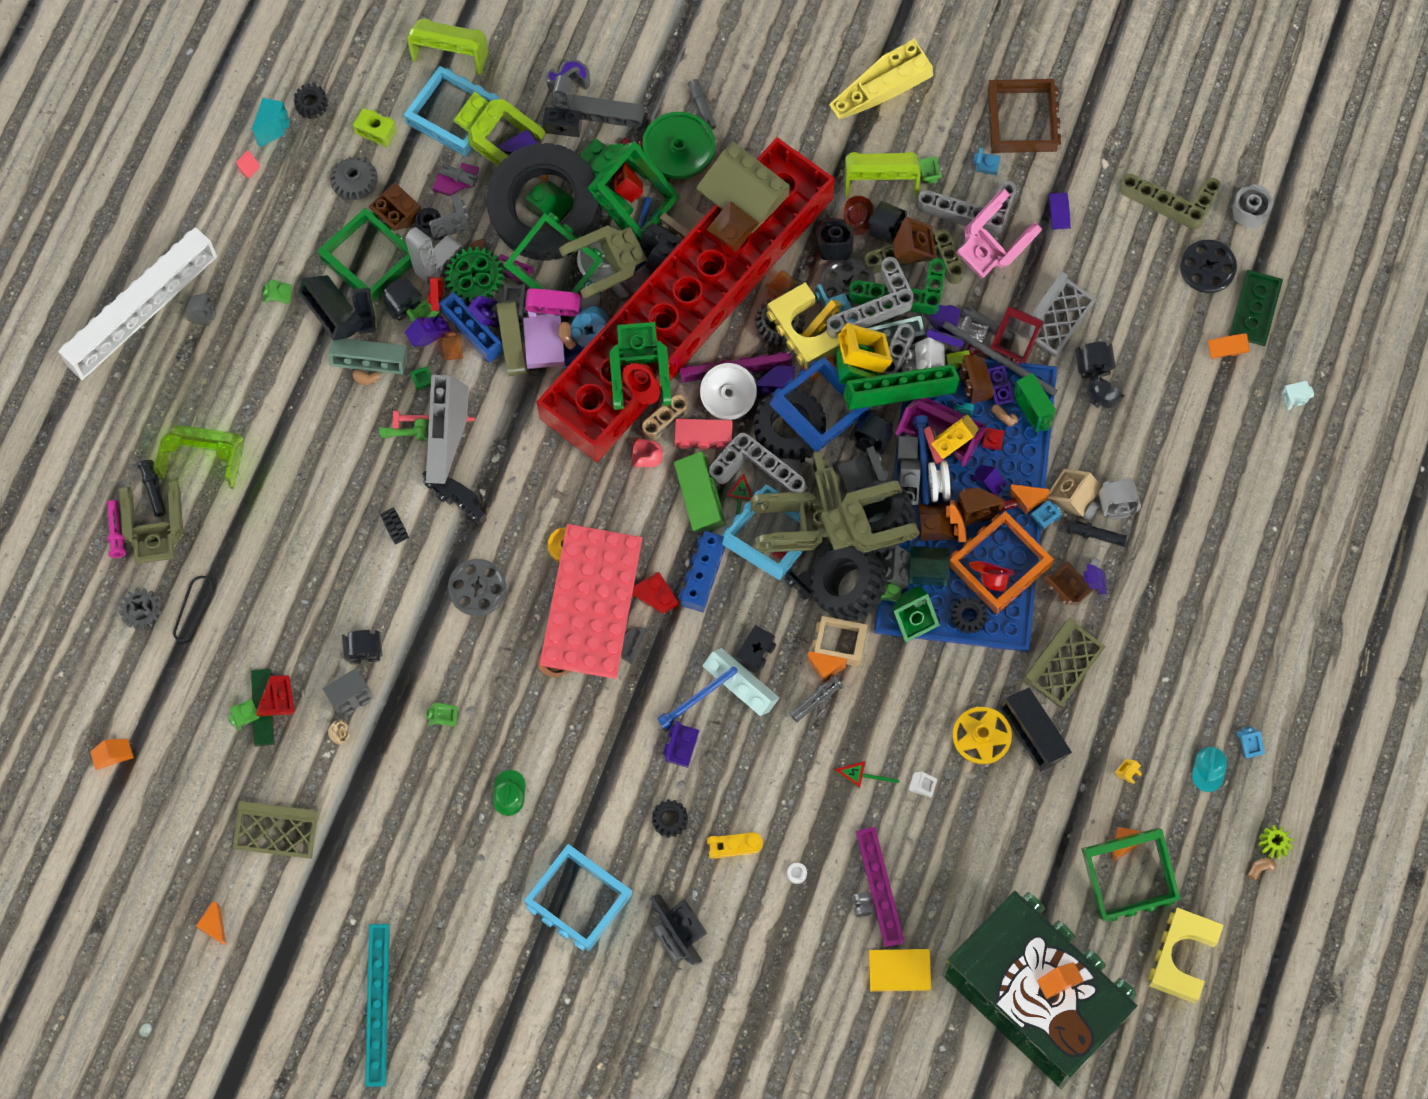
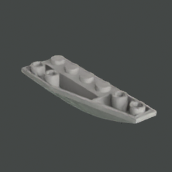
(446, 425)

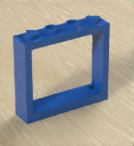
(798, 421)

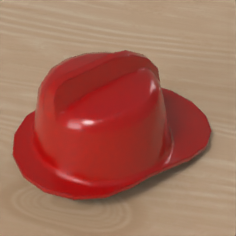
(641, 382)
(992, 575)

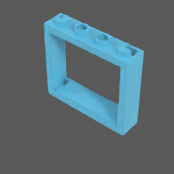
(432, 130)
(751, 554)
(564, 930)

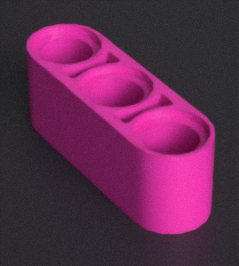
(552, 302)

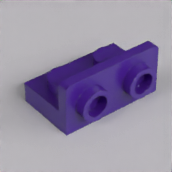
(482, 310)
(681, 745)

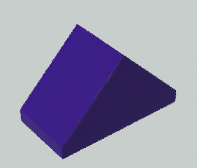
(988, 479)

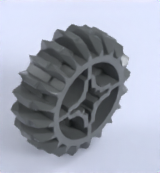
(762, 319)

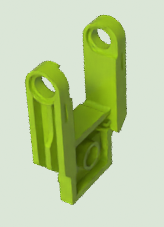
(480, 117)

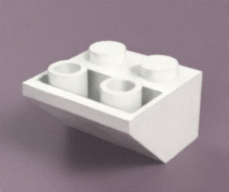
(924, 355)

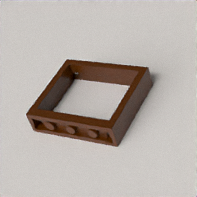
(1024, 86)

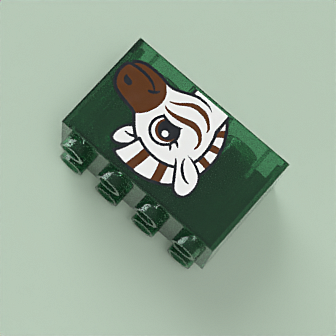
(1000, 975)

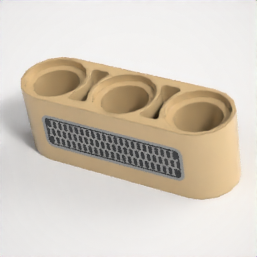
(660, 425)

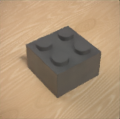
(348, 693)

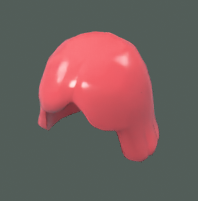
(642, 449)

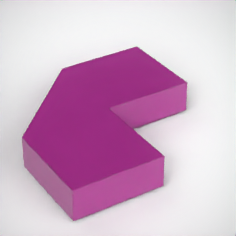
(448, 186)

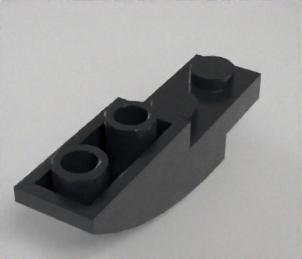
(462, 496)

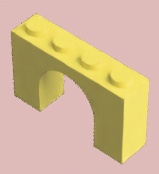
(784, 310)
(1166, 975)

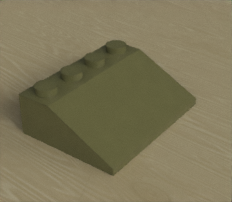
(745, 182)

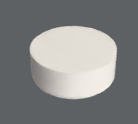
(797, 873)

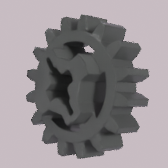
(140, 617)

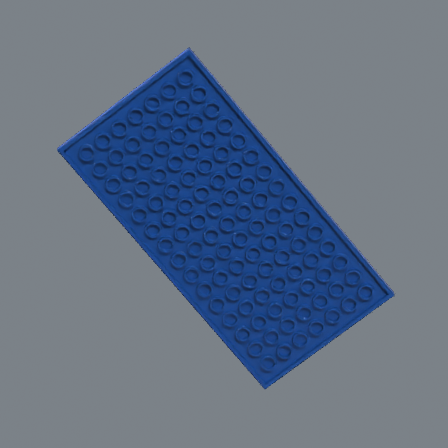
(1020, 462)

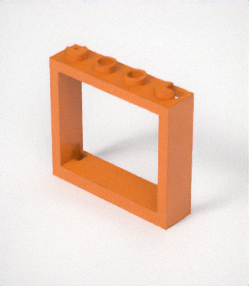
(994, 604)

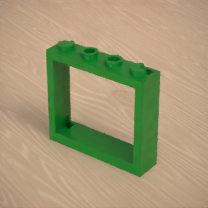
(610, 203)
(567, 232)
(344, 273)
(1148, 904)

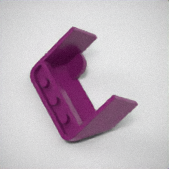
(940, 419)

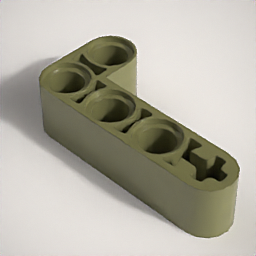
(511, 338)

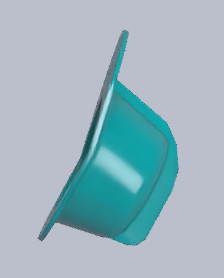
(1209, 769)

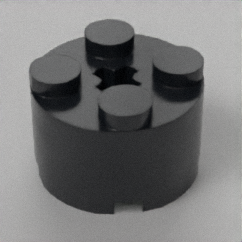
(886, 222)
(835, 240)
(400, 297)
(1094, 359)
(871, 432)
(362, 646)

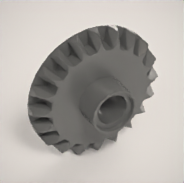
(353, 187)

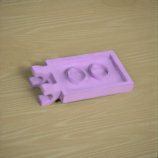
(542, 341)

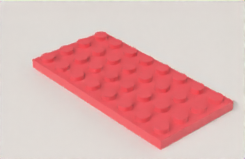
(591, 601)

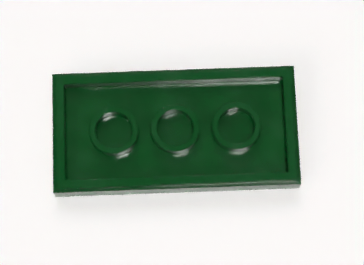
(1256, 307)

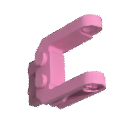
(982, 251)

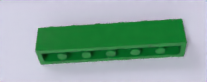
(901, 387)

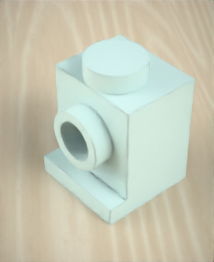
(1297, 394)

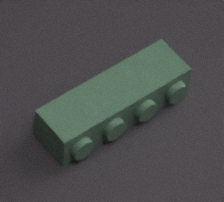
(368, 356)

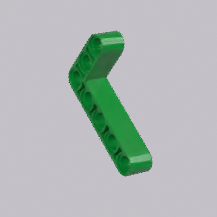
(922, 296)

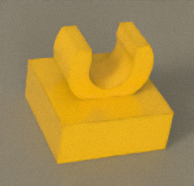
(1127, 770)

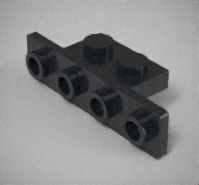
(683, 926)

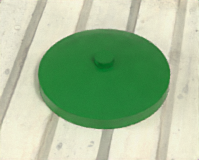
(679, 144)

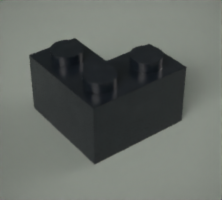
(658, 244)

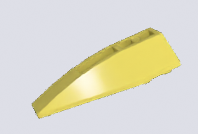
(884, 80)

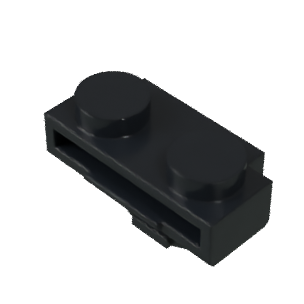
(800, 583)

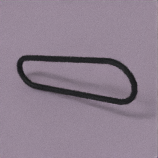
(183, 606)

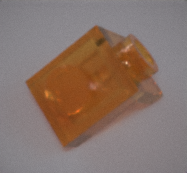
(781, 284)
(452, 346)

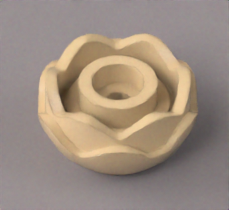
(338, 732)

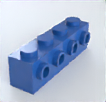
(477, 334)
(703, 573)

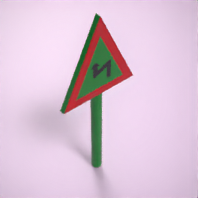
(741, 492)
(855, 773)

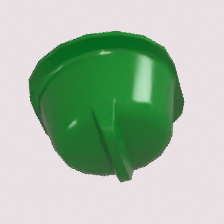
(509, 792)

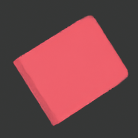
(247, 164)

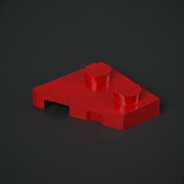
(436, 293)
(655, 593)
(277, 697)

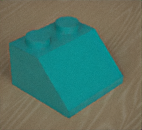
(270, 121)

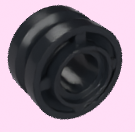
(425, 215)

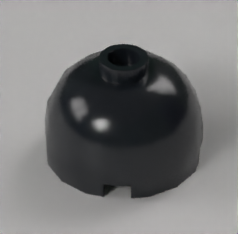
(1103, 393)

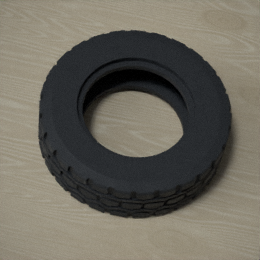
(516, 172)

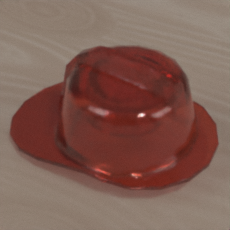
(857, 213)

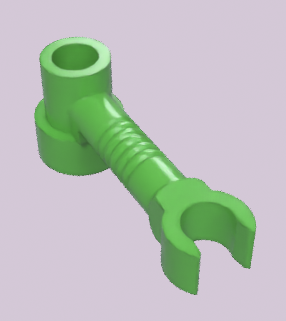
(420, 430)

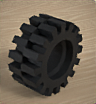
(307, 92)
(394, 525)
(963, 625)
(670, 806)

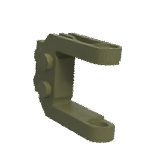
(620, 250)
(827, 485)
(810, 521)
(850, 525)
(156, 540)

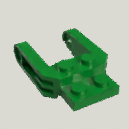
(599, 155)
(638, 345)

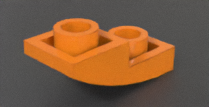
(1228, 346)
(956, 516)

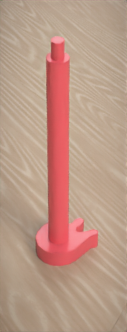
(411, 418)

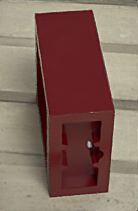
(1015, 357)

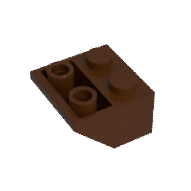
(396, 208)
(976, 379)

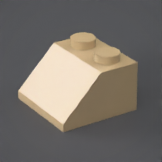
(1074, 491)

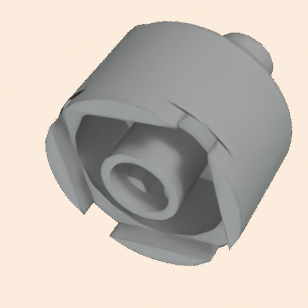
(1252, 206)
(1119, 498)

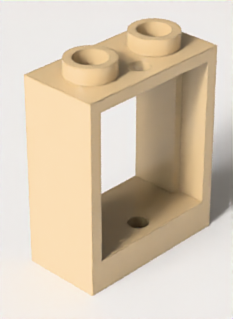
(854, 660)

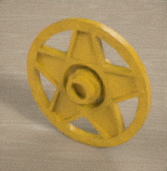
(982, 735)

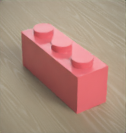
(703, 433)

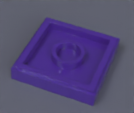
(944, 337)

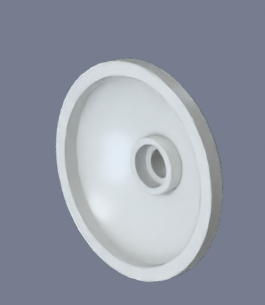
(728, 377)

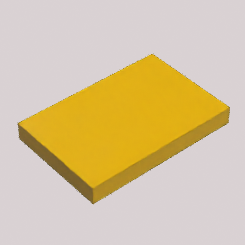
(900, 970)

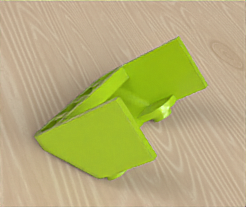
(450, 39)
(882, 167)

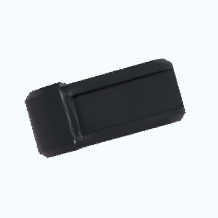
(365, 309)

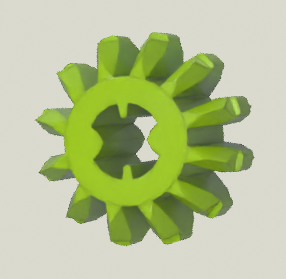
(1283, 846)

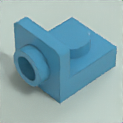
(986, 163)
(1046, 514)
(1251, 742)

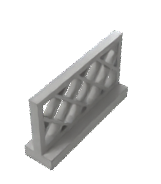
(1047, 302)

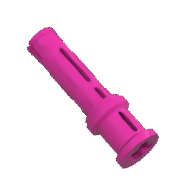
(115, 536)

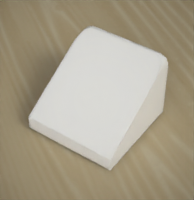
(922, 784)

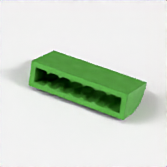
(700, 493)

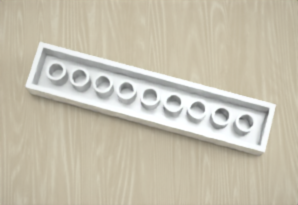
(138, 303)

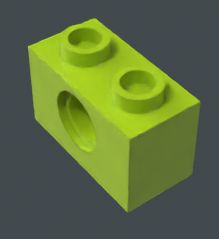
(382, 134)

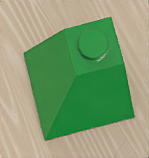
(549, 198)
(915, 613)

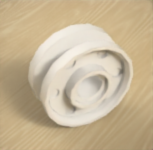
(939, 481)

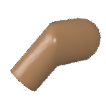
(565, 335)
(365, 379)
(1003, 416)
(1259, 865)

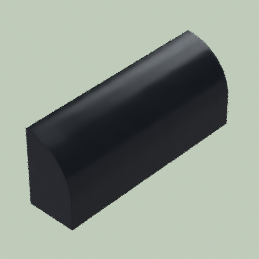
(330, 307)
(1034, 729)

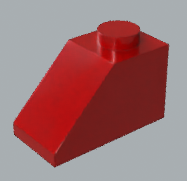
(627, 183)

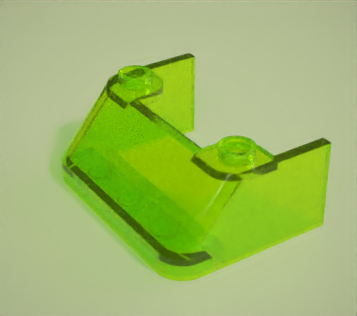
(226, 444)

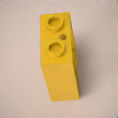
(852, 355)
(955, 436)

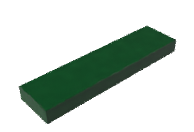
(264, 726)

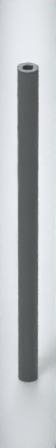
(996, 356)

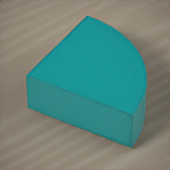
(965, 409)

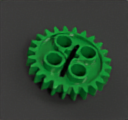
(473, 260)

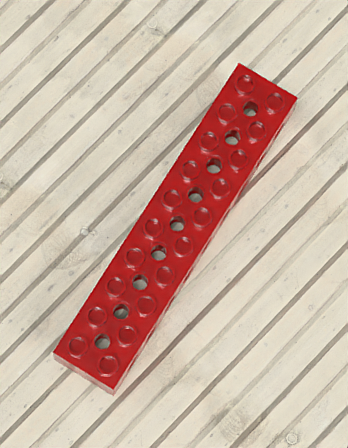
(689, 323)

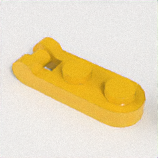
(735, 845)

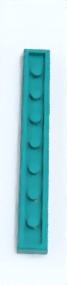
(377, 1005)

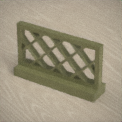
(1048, 656)
(281, 813)

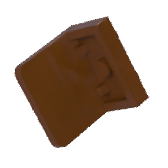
(1068, 584)

